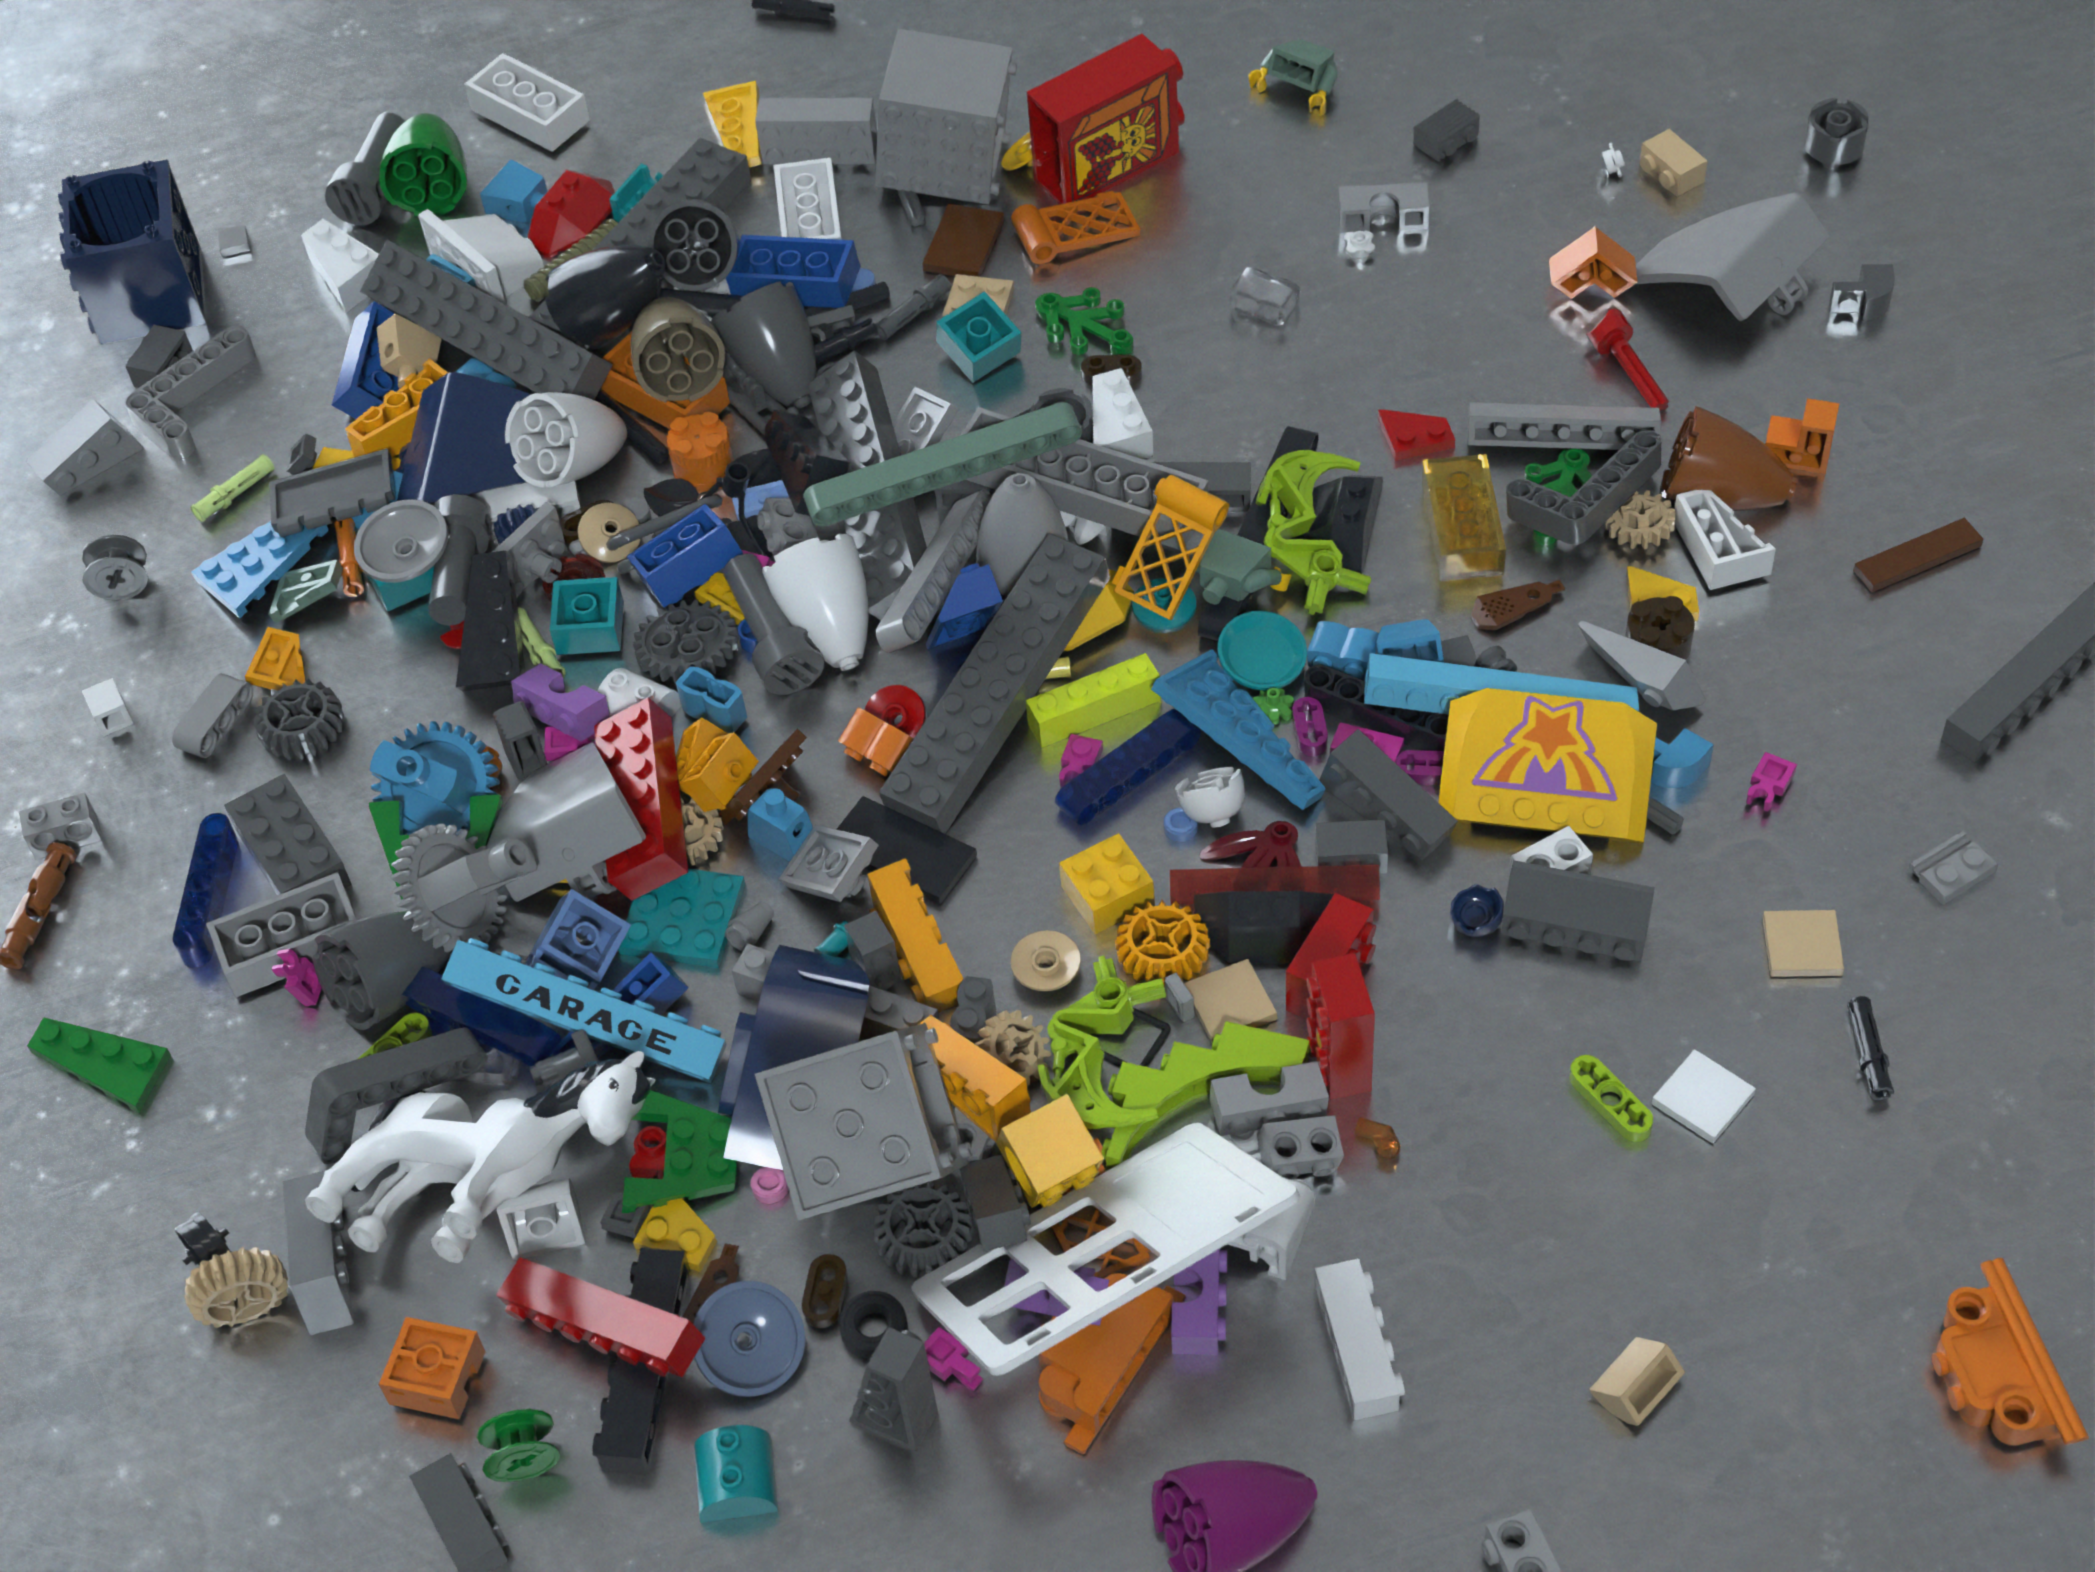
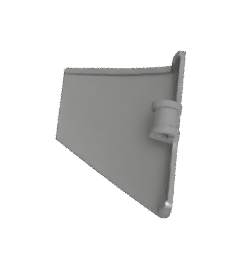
(1742, 254)
(571, 822)

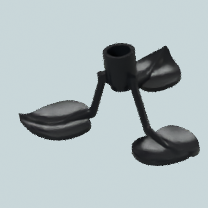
(743, 473)

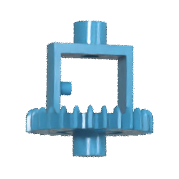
(433, 775)

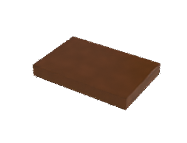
(963, 241)

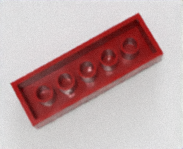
(643, 763)

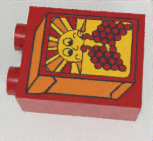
(1105, 120)

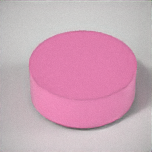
(769, 1185)

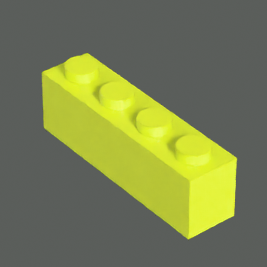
(1092, 700)

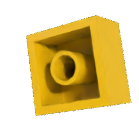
(1106, 883)

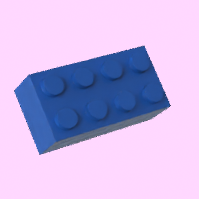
(818, 268)

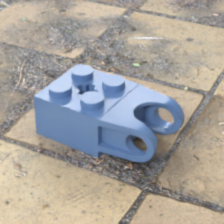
(599, 935)

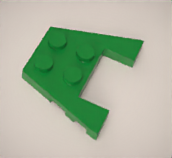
(389, 823)
(692, 1155)

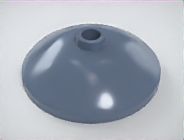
(773, 1331)

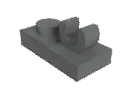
(831, 320)

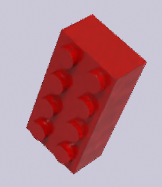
(1341, 1025)

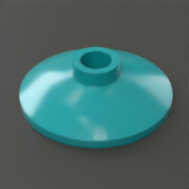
(1163, 599)

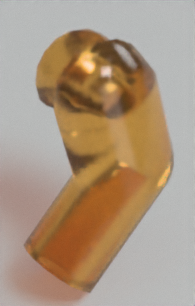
(1382, 1136)

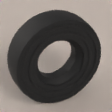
(862, 1305)

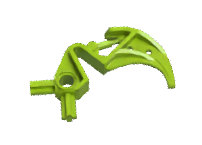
(1312, 560)
(1099, 1012)

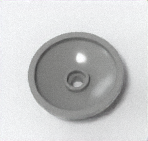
(401, 541)

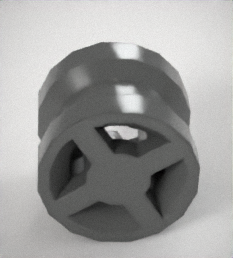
(1495, 658)

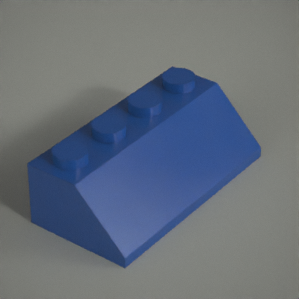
(361, 378)
(968, 607)

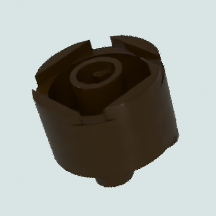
(1662, 625)

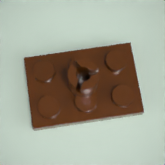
(766, 778)

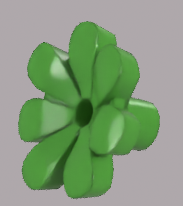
(1275, 704)

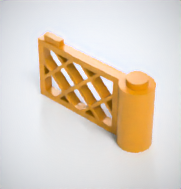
(1185, 505)

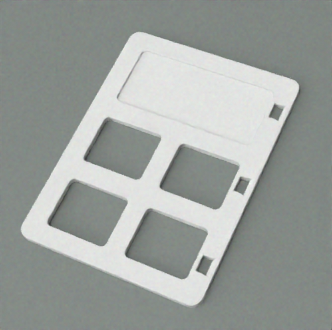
(1171, 1197)

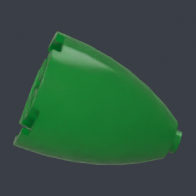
(424, 166)

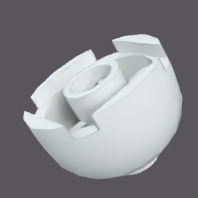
(1213, 796)

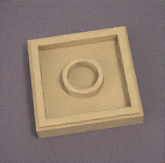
(1803, 943)
(1230, 996)

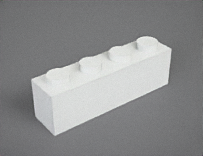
(563, 497)
(1357, 1339)

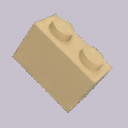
(1673, 162)

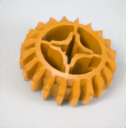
(1165, 932)

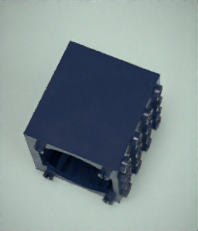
(131, 251)

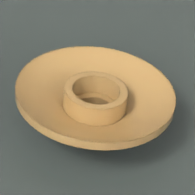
(594, 536)
(1045, 949)

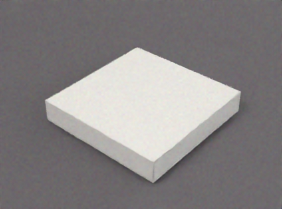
(1703, 1096)

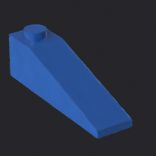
(648, 982)

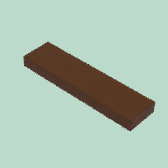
(1918, 554)

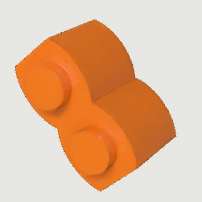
(874, 740)

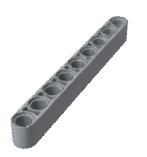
(933, 574)

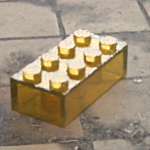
(1463, 517)

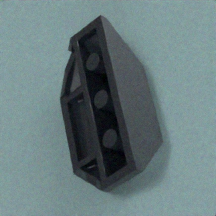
(1346, 515)
(1260, 924)

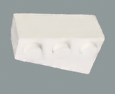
(339, 261)
(1119, 417)
(1719, 541)

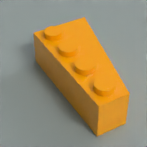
(393, 421)
(916, 937)
(978, 1082)

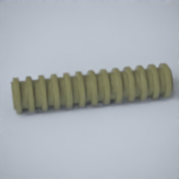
(537, 286)

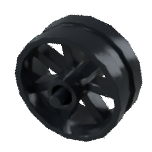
(201, 1239)

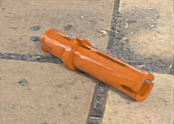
(351, 570)

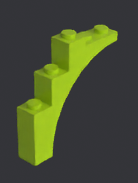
(1188, 1076)

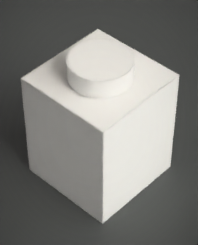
(107, 707)

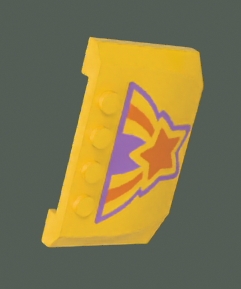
(1548, 763)

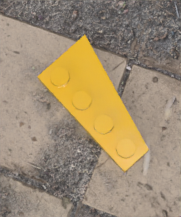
(735, 116)

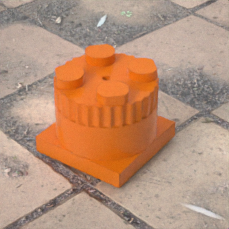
(699, 449)

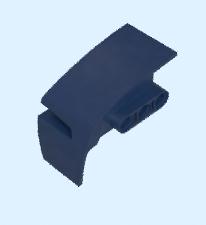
(803, 1011)

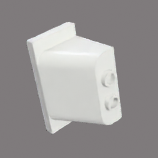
(484, 249)

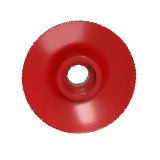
(897, 701)

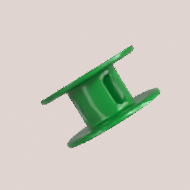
(518, 1445)

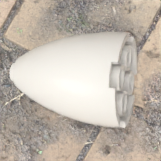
(562, 437)
(826, 594)

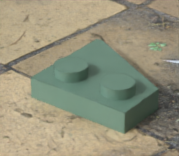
(304, 587)

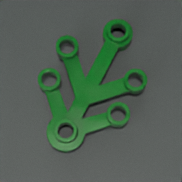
(1052, 306)
(1570, 464)

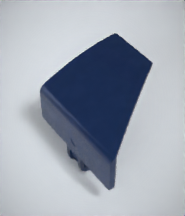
(459, 440)

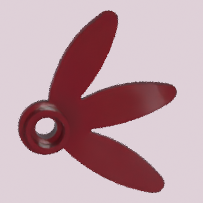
(1270, 844)

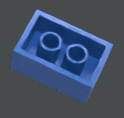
(684, 555)

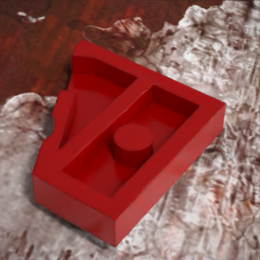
(1415, 434)

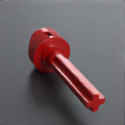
(1613, 337)

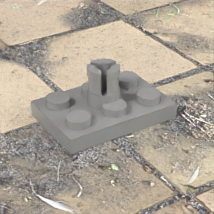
(922, 421)
(536, 547)
(829, 863)

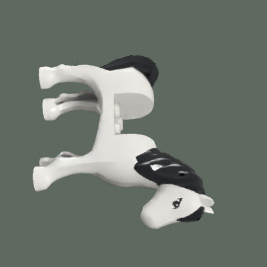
(488, 1160)

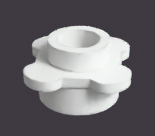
(1613, 160)
(1359, 243)

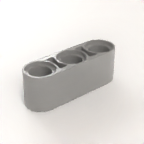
(212, 715)

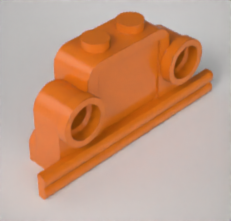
(2000, 1365)
(1095, 1366)

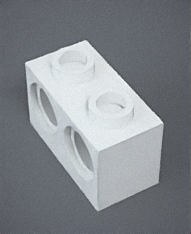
(1560, 851)

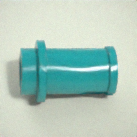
(835, 942)

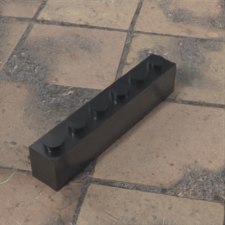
(636, 1392)

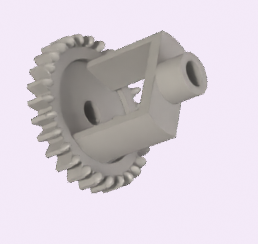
(454, 885)

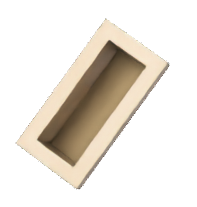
(1637, 1380)

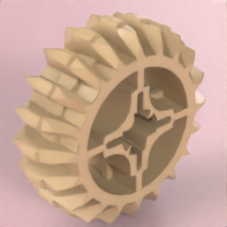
(236, 1287)

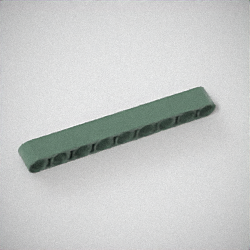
(942, 464)

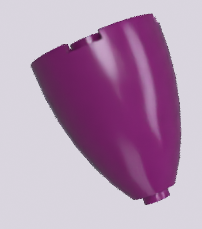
(1229, 1512)

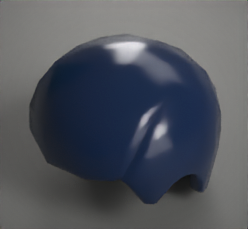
(1477, 911)

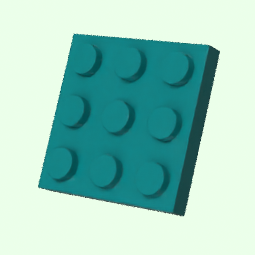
(685, 918)

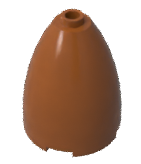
(1728, 461)

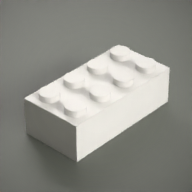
(527, 102)
(807, 199)

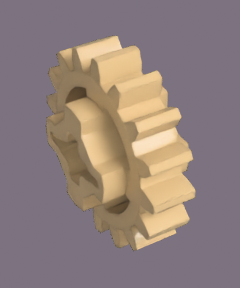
(1642, 520)
(697, 834)
(1001, 1038)

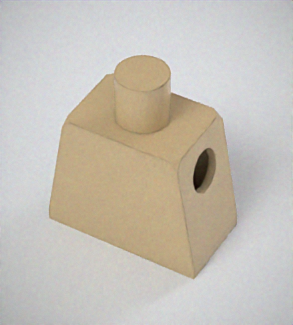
(405, 347)

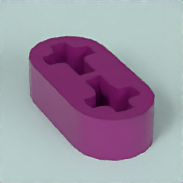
(1316, 726)
(1426, 765)

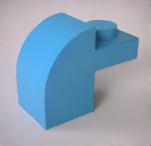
(1680, 761)

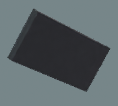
(933, 856)

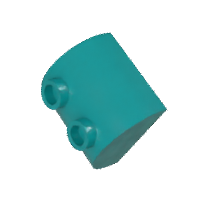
(735, 1473)

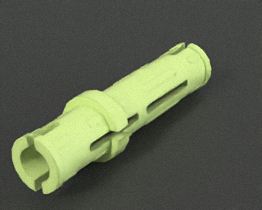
(223, 494)
(539, 650)

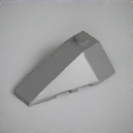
(1656, 674)

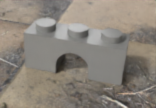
(1403, 201)
(1242, 1109)

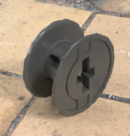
(114, 567)

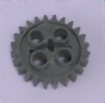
(685, 639)

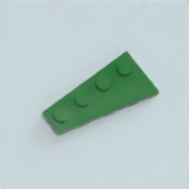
(110, 1062)

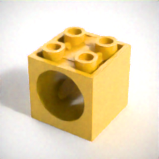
(1050, 1152)

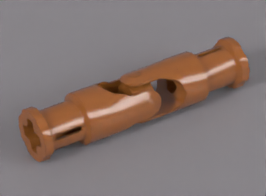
(42, 888)

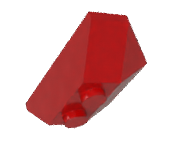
(569, 211)

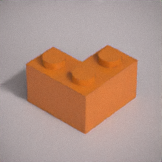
(1590, 261)
(1804, 442)

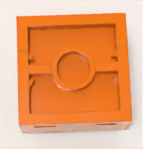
(431, 1367)

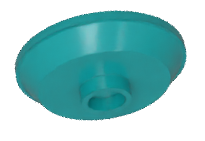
(1262, 650)

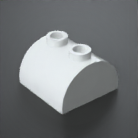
(628, 688)
(542, 1220)

